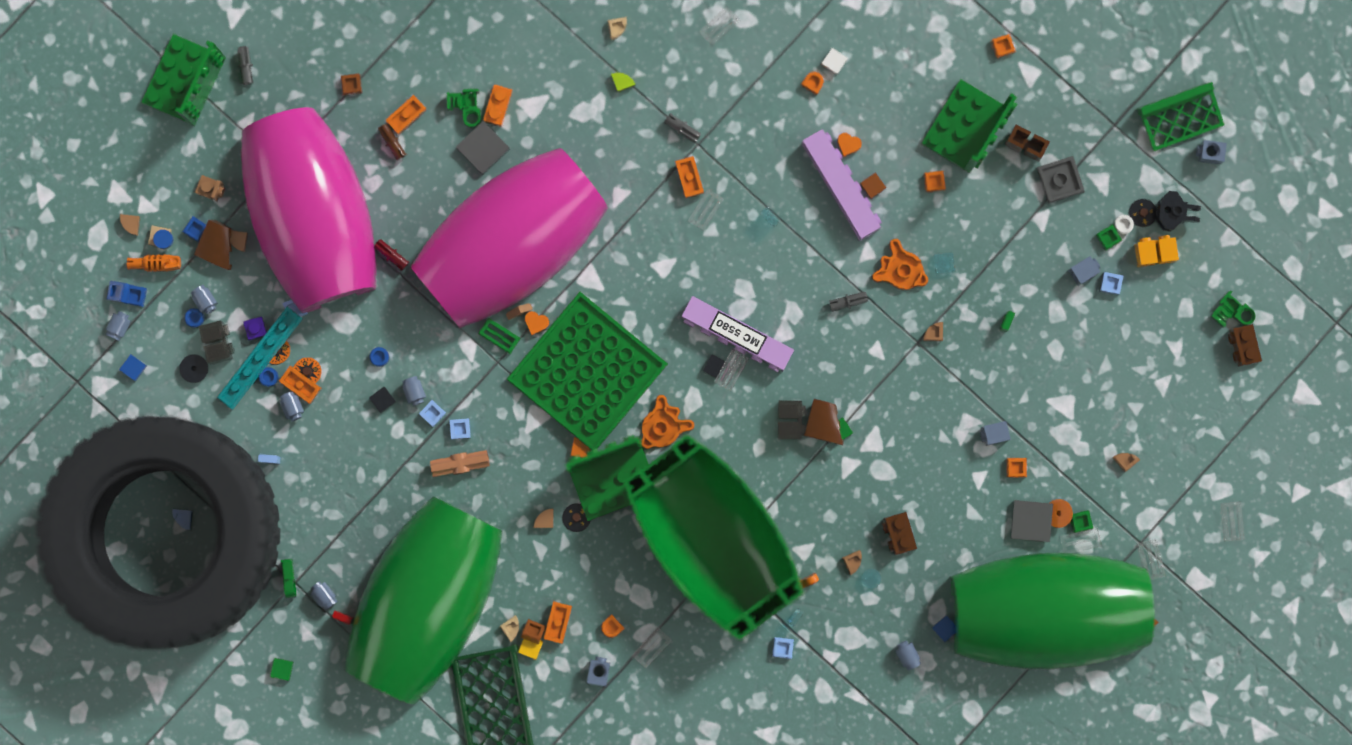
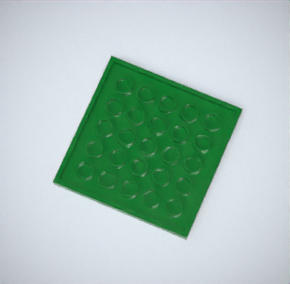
(587, 371)

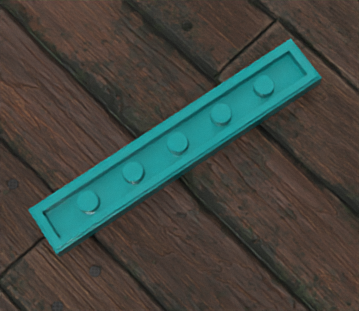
(260, 358)

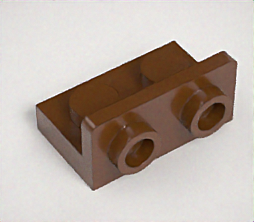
(1245, 345)
(900, 533)

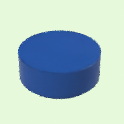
(163, 239)
(194, 318)
(379, 357)
(268, 377)

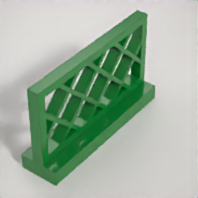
(1176, 100)

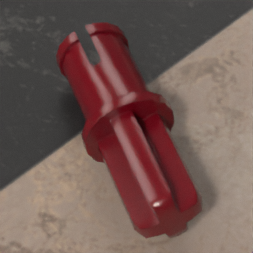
(391, 254)

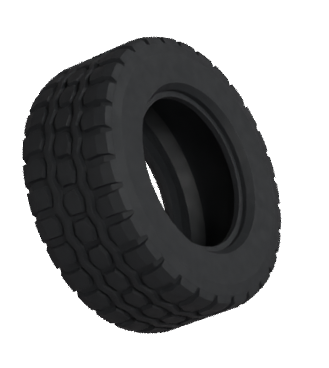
(76, 516)

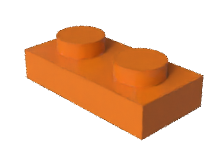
(497, 105)
(406, 114)
(689, 177)
(300, 384)
(557, 622)

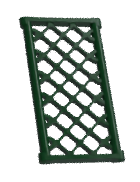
(513, 649)

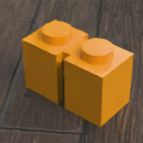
(1156, 251)

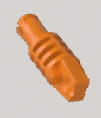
(155, 263)

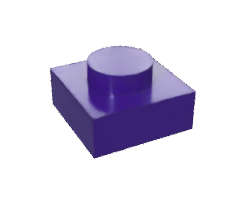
(255, 328)

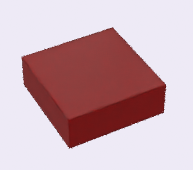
(343, 617)

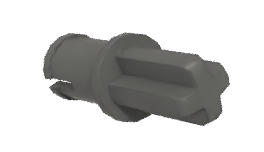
(245, 65)
(682, 128)
(848, 301)

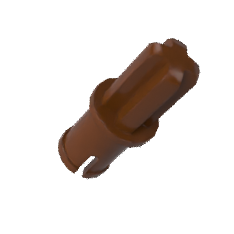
(392, 141)

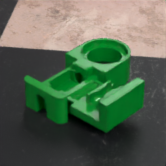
(467, 101)
(1230, 307)
(288, 578)

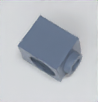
(1219, 150)
(1084, 270)
(995, 433)
(598, 680)

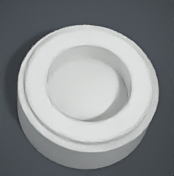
(1123, 224)

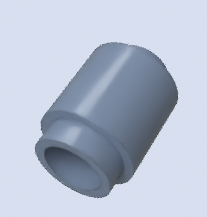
(204, 299)
(118, 325)
(413, 391)
(291, 406)
(323, 595)
(908, 655)

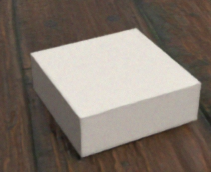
(834, 61)

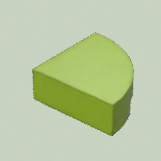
(622, 81)

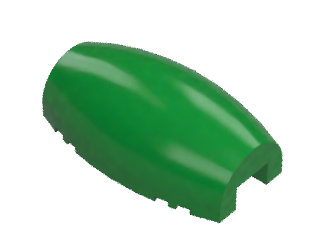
(714, 537)
(423, 601)
(1052, 610)

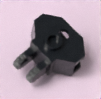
(1176, 210)

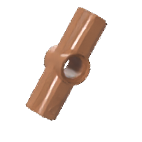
(459, 463)

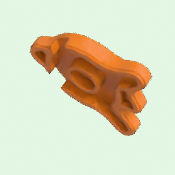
(902, 269)
(662, 425)

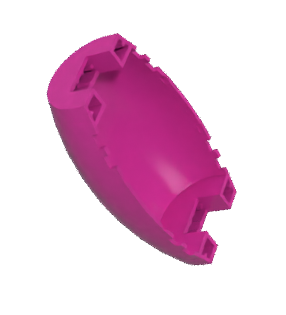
(307, 208)
(510, 237)

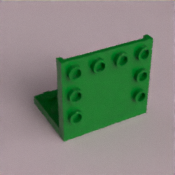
(184, 79)
(968, 126)
(602, 475)

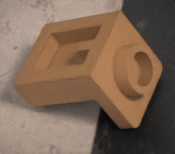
(210, 188)

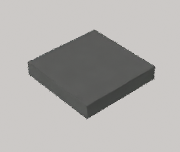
(482, 147)
(1060, 179)
(1032, 521)

